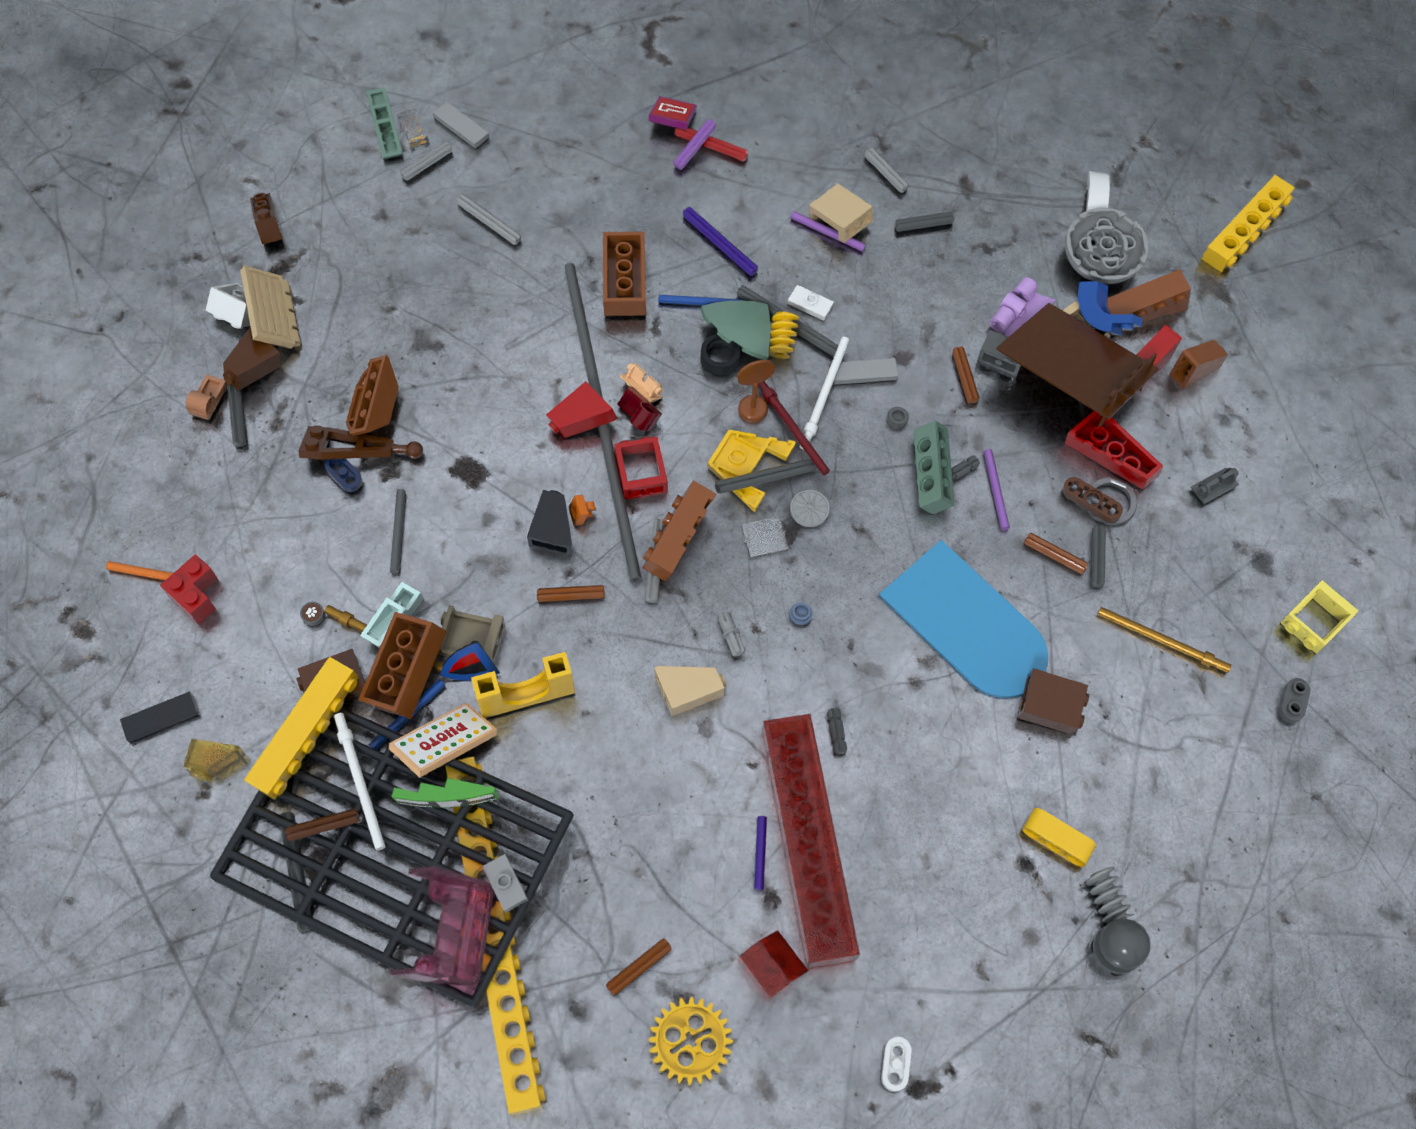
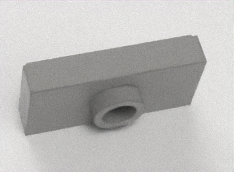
(505, 883)

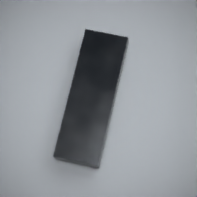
(159, 717)

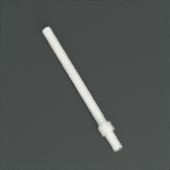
(811, 427)
(346, 737)

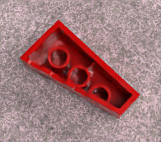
(1114, 450)

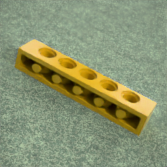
(1248, 223)

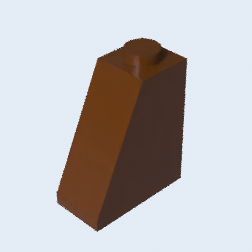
(250, 361)
(347, 658)

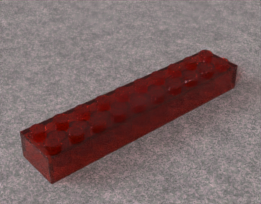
(810, 842)

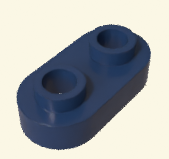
(344, 474)

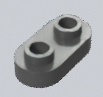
(1294, 698)

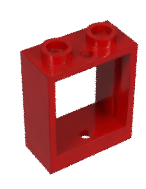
(645, 486)

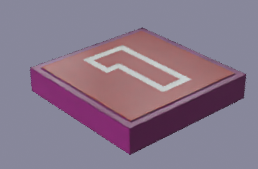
(672, 112)

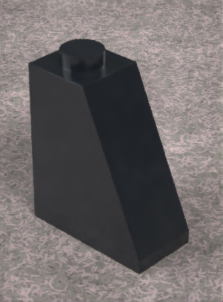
(551, 525)

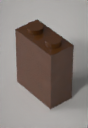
(1053, 701)

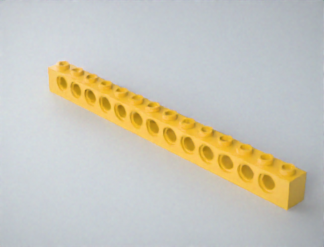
(517, 1100)

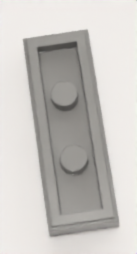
(461, 125)
(866, 371)

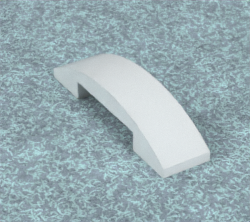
(1098, 190)

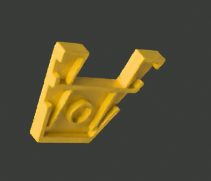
(740, 455)

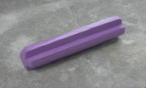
(694, 144)

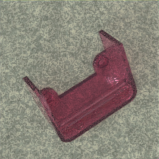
(460, 931)

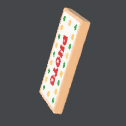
(442, 739)

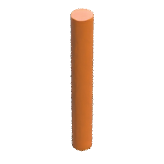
(139, 571)

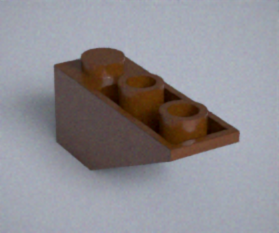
(265, 218)

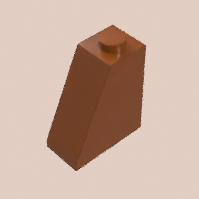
(1198, 362)

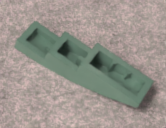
(384, 123)

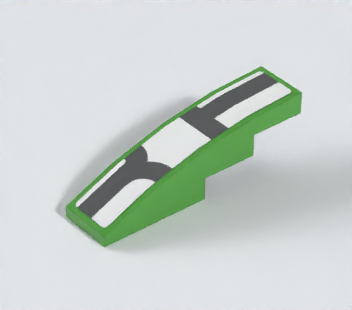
(454, 794)

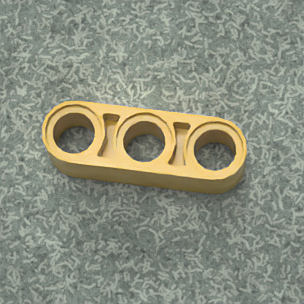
(1059, 837)

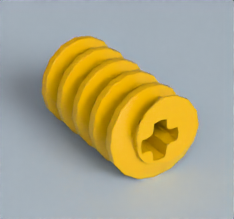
(781, 334)

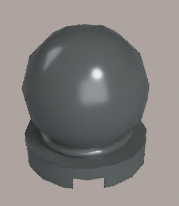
(1121, 946)

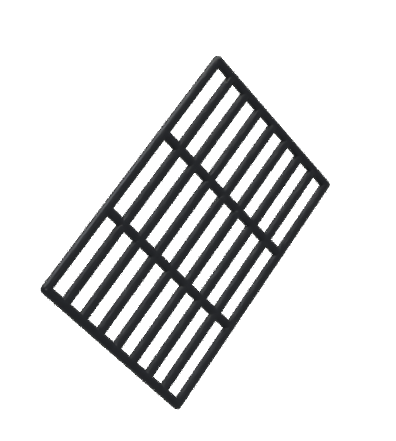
(410, 911)

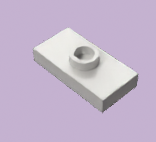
(810, 302)

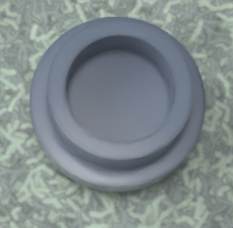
(800, 613)

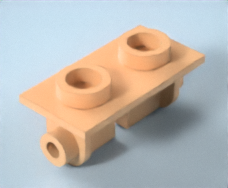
(648, 388)

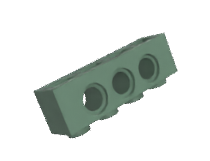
(933, 467)

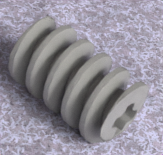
(1108, 895)

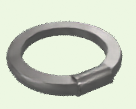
(1121, 485)

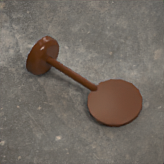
(753, 407)

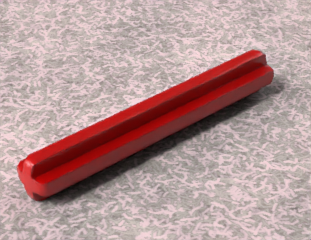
(715, 144)

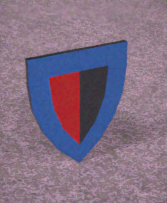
(468, 662)

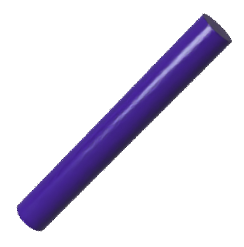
(760, 853)

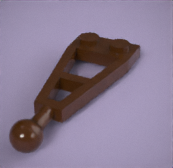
(317, 438)

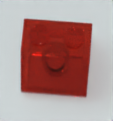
(772, 965)

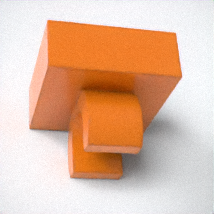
(580, 509)

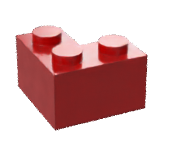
(187, 588)

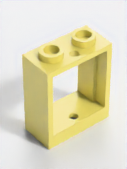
(1331, 602)

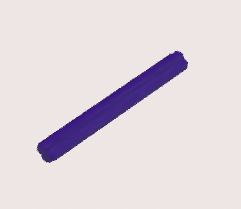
(720, 241)

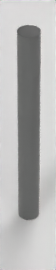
(397, 531)

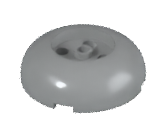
(1113, 236)

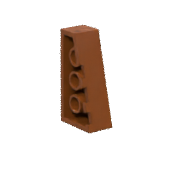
(1154, 298)
(678, 530)

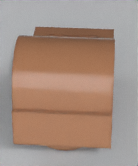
(206, 398)

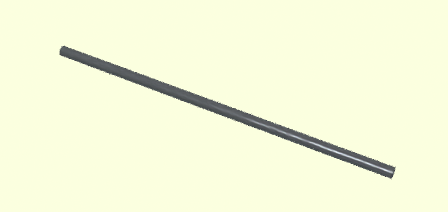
(604, 430)

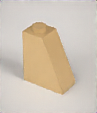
(688, 686)

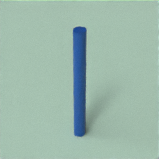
(691, 300)
(400, 721)

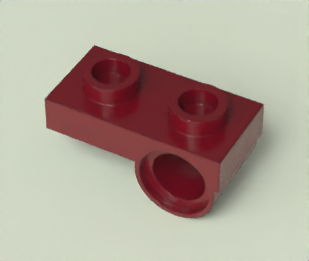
(641, 411)

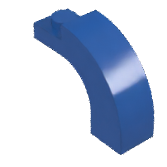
(1093, 306)

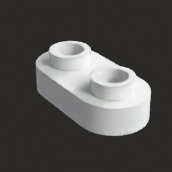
(896, 1064)

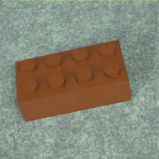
(624, 274)
(402, 665)

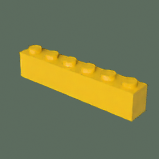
(302, 728)

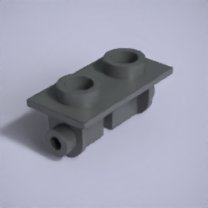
(1216, 484)

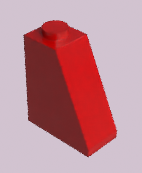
(1163, 344)
(580, 412)

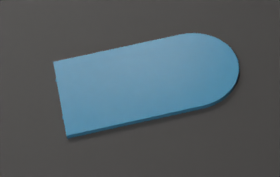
(968, 622)

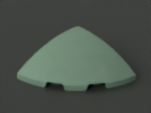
(743, 323)

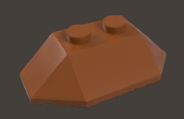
(373, 397)

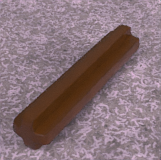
(322, 824)

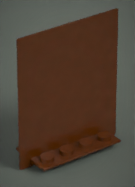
(1078, 360)

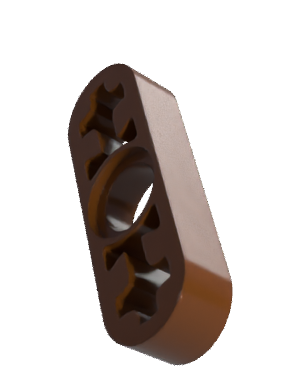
(1090, 490)

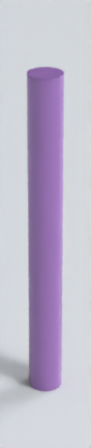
(826, 230)
(996, 489)

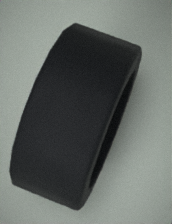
(719, 368)

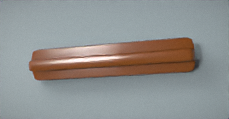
(965, 375)
(1056, 553)
(570, 593)
(638, 966)

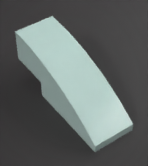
(404, 601)

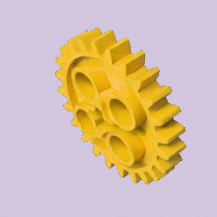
(702, 1062)

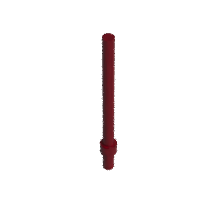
(771, 397)

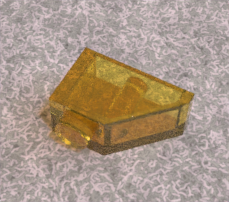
(210, 758)

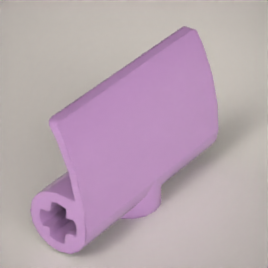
(1018, 307)

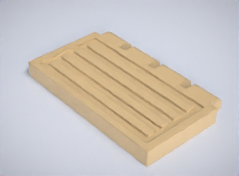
(270, 308)

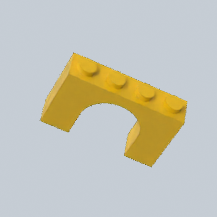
(500, 697)

